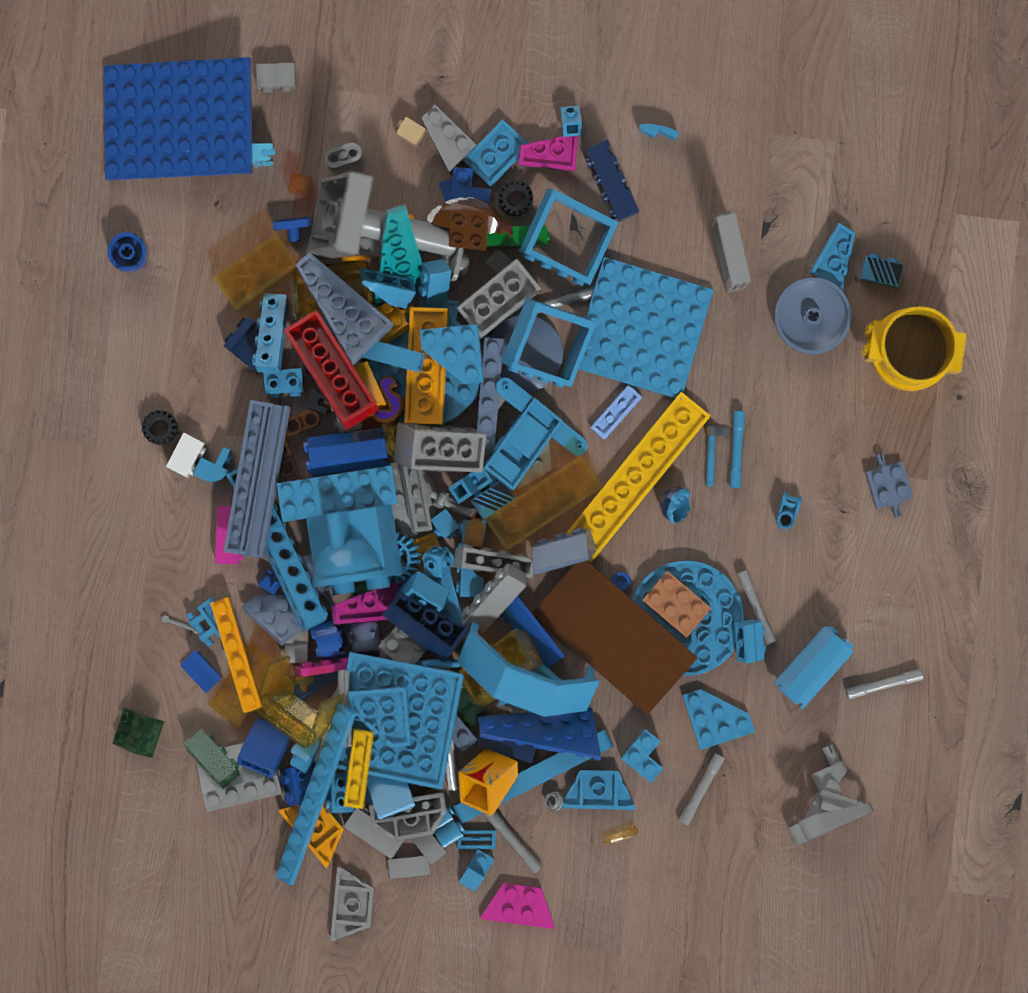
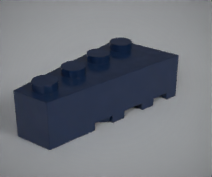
(611, 181)
(425, 625)

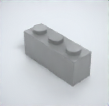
(361, 825)

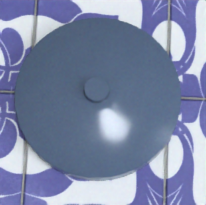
(812, 316)
(541, 351)

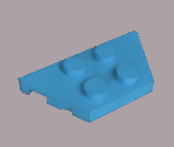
(598, 791)

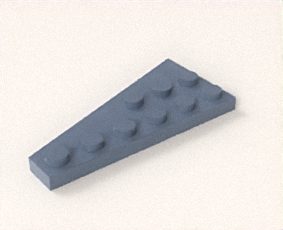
(348, 314)

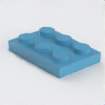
(495, 153)

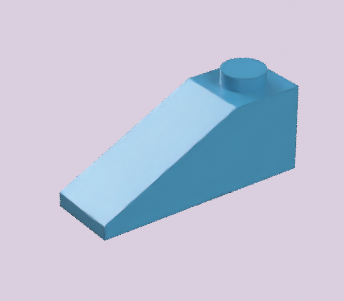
(391, 288)

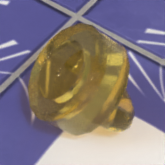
(303, 681)

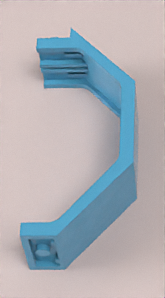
(522, 686)

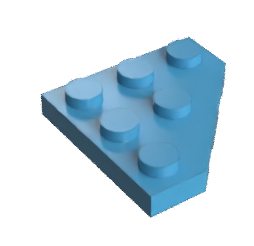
(456, 350)
(384, 713)
(715, 719)

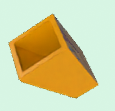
(487, 780)

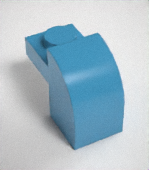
(214, 472)
(470, 485)

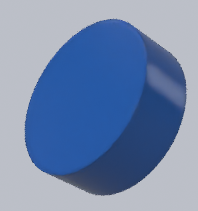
(621, 580)

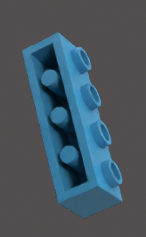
(271, 333)

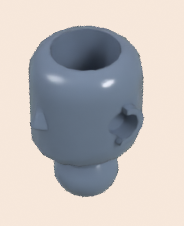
(365, 637)

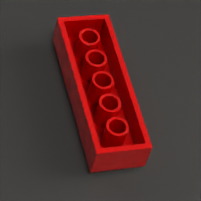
(331, 370)

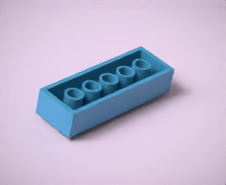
(337, 493)

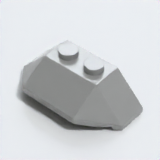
(414, 821)

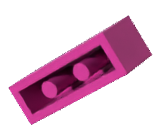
(222, 557)

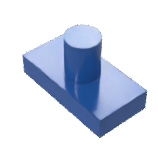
(292, 226)

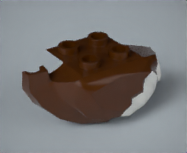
(469, 222)

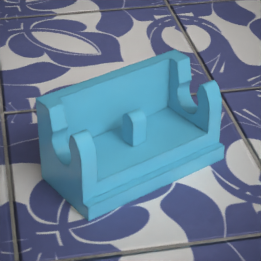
(260, 154)

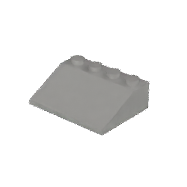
(244, 789)

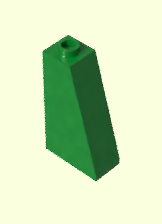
(496, 241)

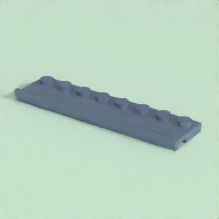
(257, 479)

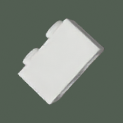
(186, 455)

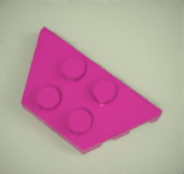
(519, 906)

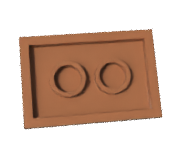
(676, 604)

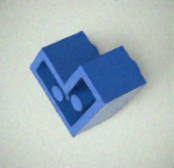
(463, 186)

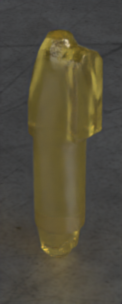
(627, 833)

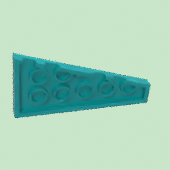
(399, 248)

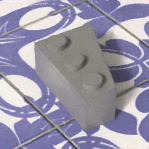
(447, 137)

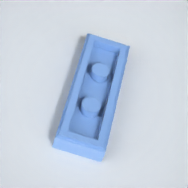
(616, 412)

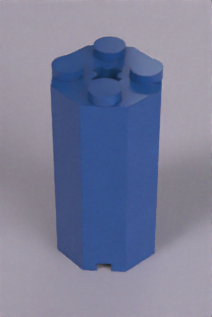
(346, 452)

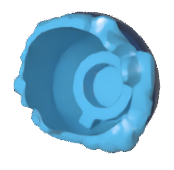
(675, 504)

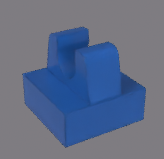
(269, 582)

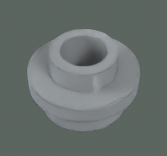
(554, 801)

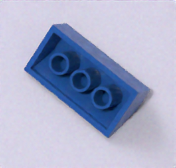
(522, 619)

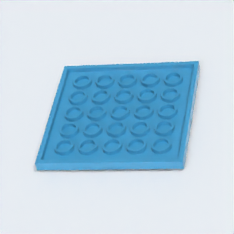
(644, 327)
(432, 713)

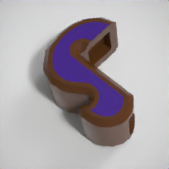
(394, 400)

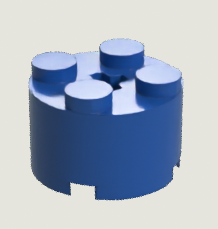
(136, 259)
(330, 640)

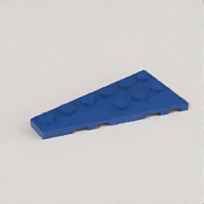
(555, 733)

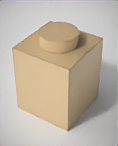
(410, 131)

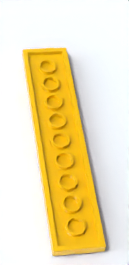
(641, 470)

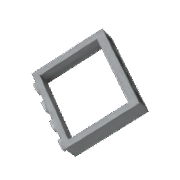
(730, 251)

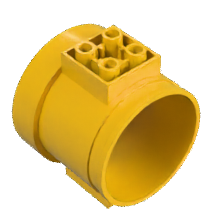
(875, 349)

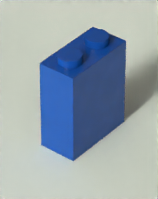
(263, 748)

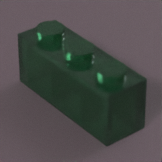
(212, 758)

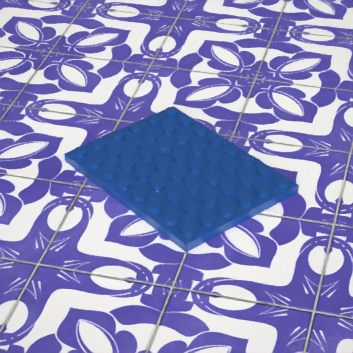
(178, 119)

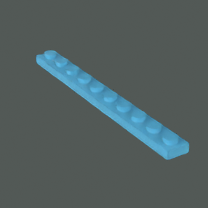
(315, 794)

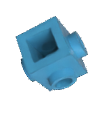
(436, 562)

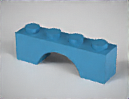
(470, 582)

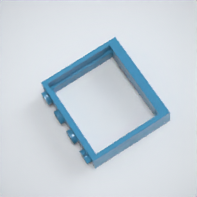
(526, 248)
(521, 335)

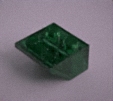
(138, 732)

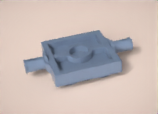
(889, 485)

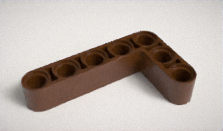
(288, 456)

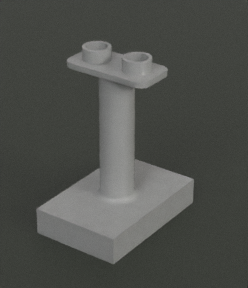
(343, 219)

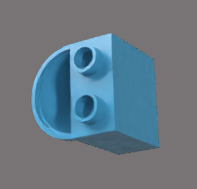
(354, 548)

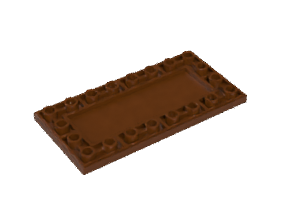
(615, 635)

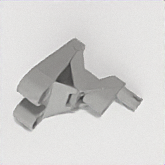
(830, 798)

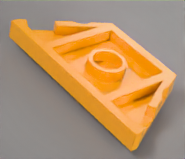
(325, 834)

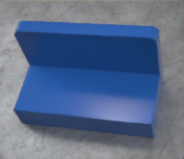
(201, 671)

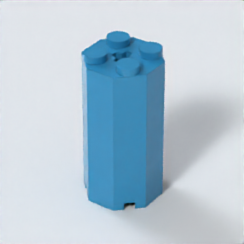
(814, 666)

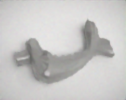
(444, 501)

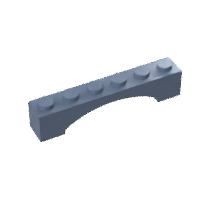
(488, 396)

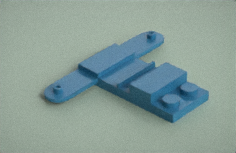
(527, 436)

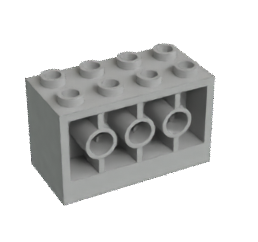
(499, 298)
(439, 447)

